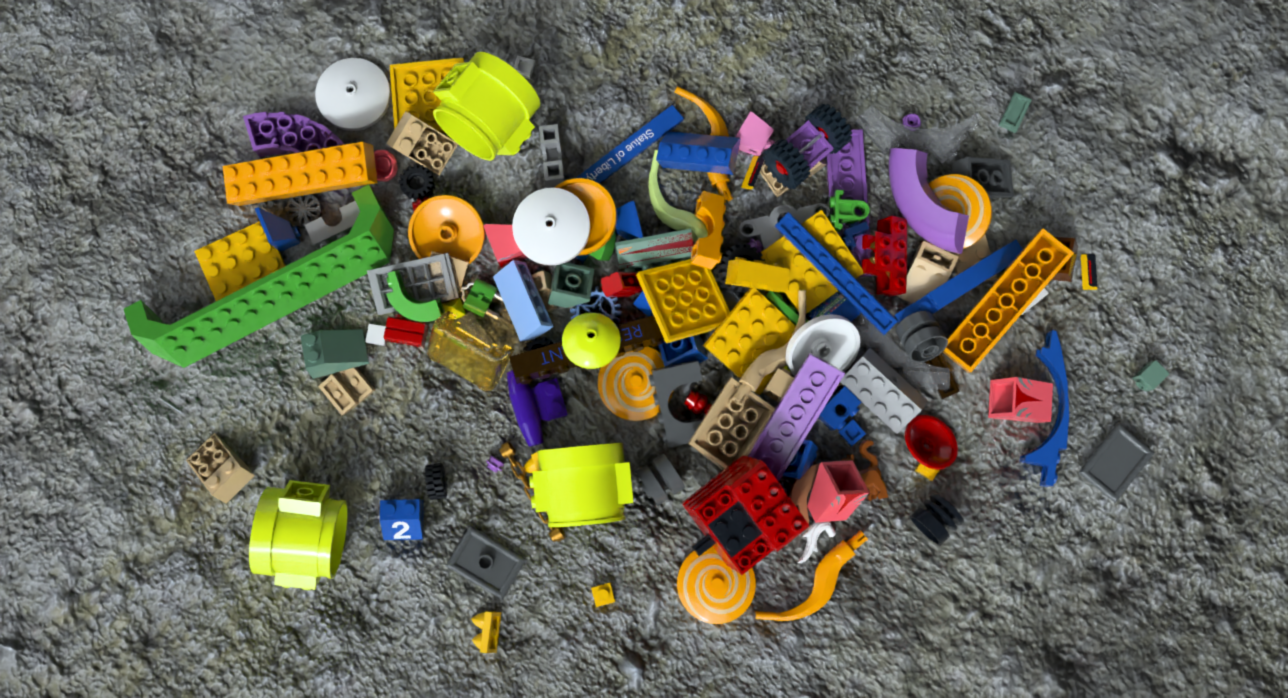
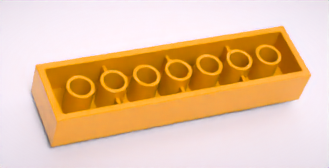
(300, 174)
(1006, 300)

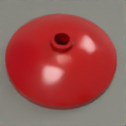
(931, 442)

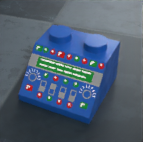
(834, 305)

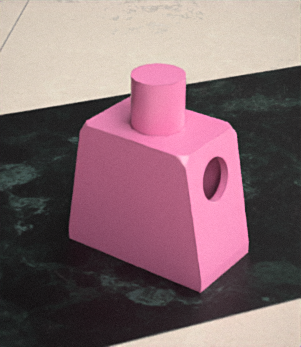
(755, 135)

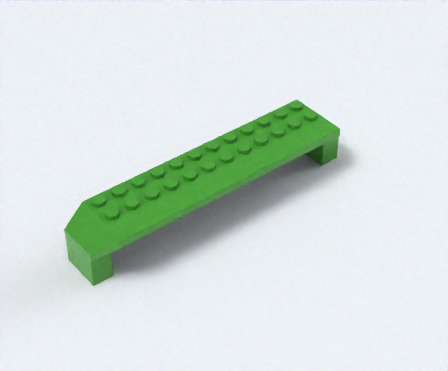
(273, 296)

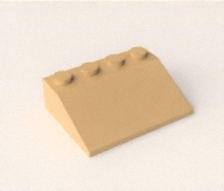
(731, 428)

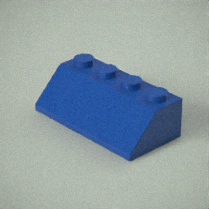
(698, 152)

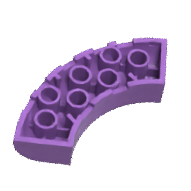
(287, 134)
(919, 203)

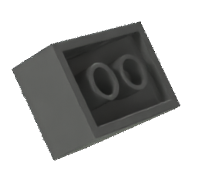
(991, 173)

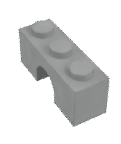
(551, 155)
(322, 234)

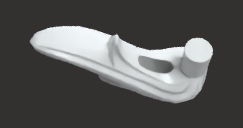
(812, 535)

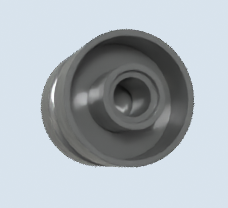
(921, 336)
(655, 482)

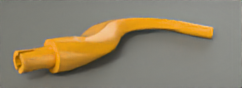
(718, 128)
(824, 581)

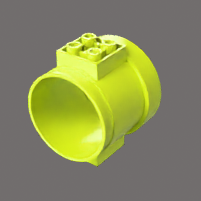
(486, 106)
(582, 485)
(298, 534)

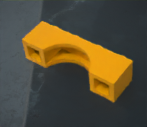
(710, 211)

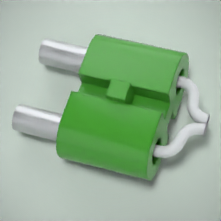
(480, 298)

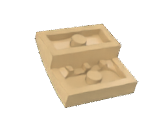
(346, 389)

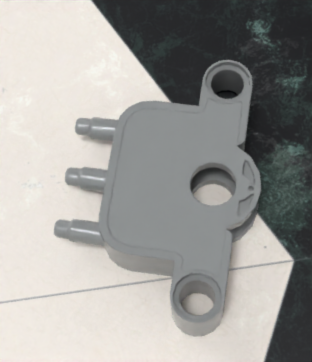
(764, 228)

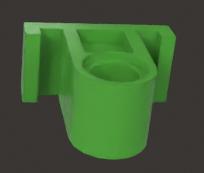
(844, 210)

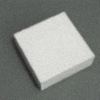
(524, 66)
(375, 335)

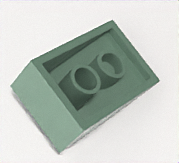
(333, 351)

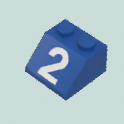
(402, 519)

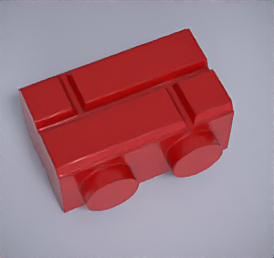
(621, 284)
(405, 331)

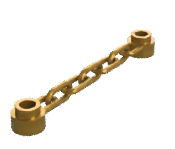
(509, 451)

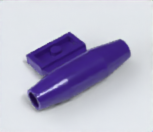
(534, 405)

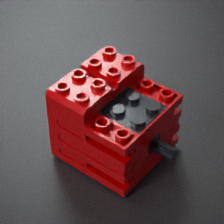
(744, 514)

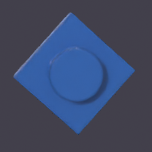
(851, 433)

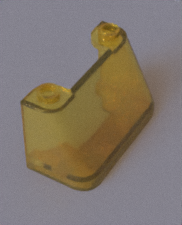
(467, 354)

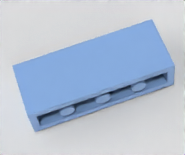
(522, 301)

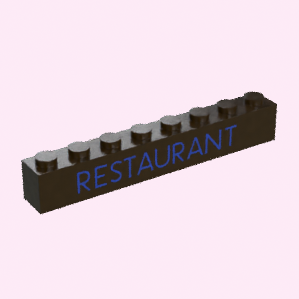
(552, 358)

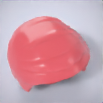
(385, 165)

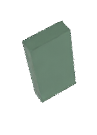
(1015, 112)

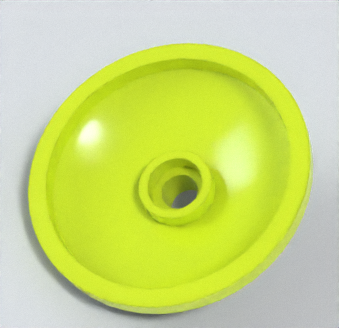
(594, 351)

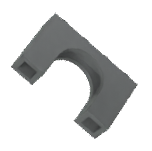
(665, 381)

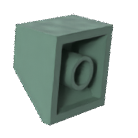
(570, 285)

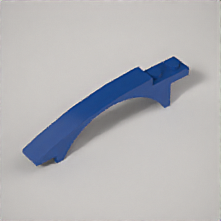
(964, 281)
(1047, 453)

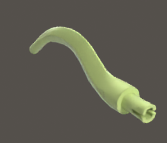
(672, 217)

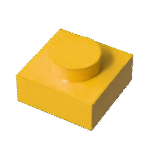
(926, 472)
(603, 594)

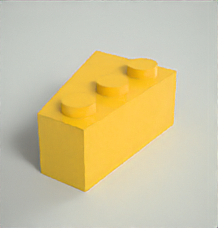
(757, 275)

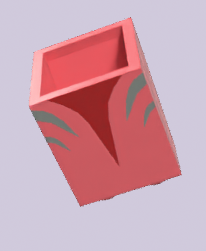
(503, 244)
(1020, 400)
(836, 491)

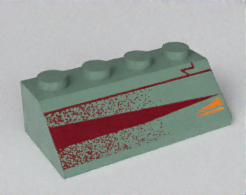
(654, 250)

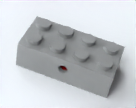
(883, 391)

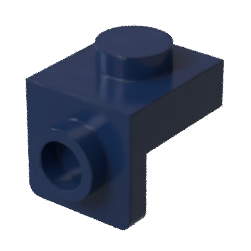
(856, 229)

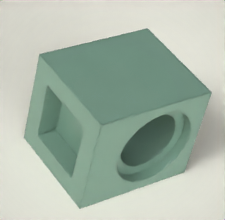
(1150, 376)

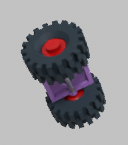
(820, 135)

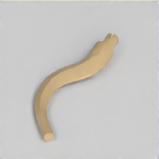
(767, 361)

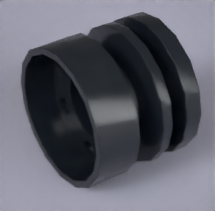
(936, 519)

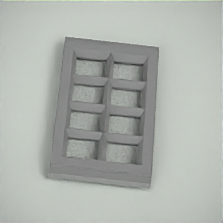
(422, 278)

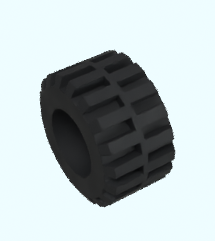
(729, 254)

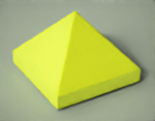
(456, 307)

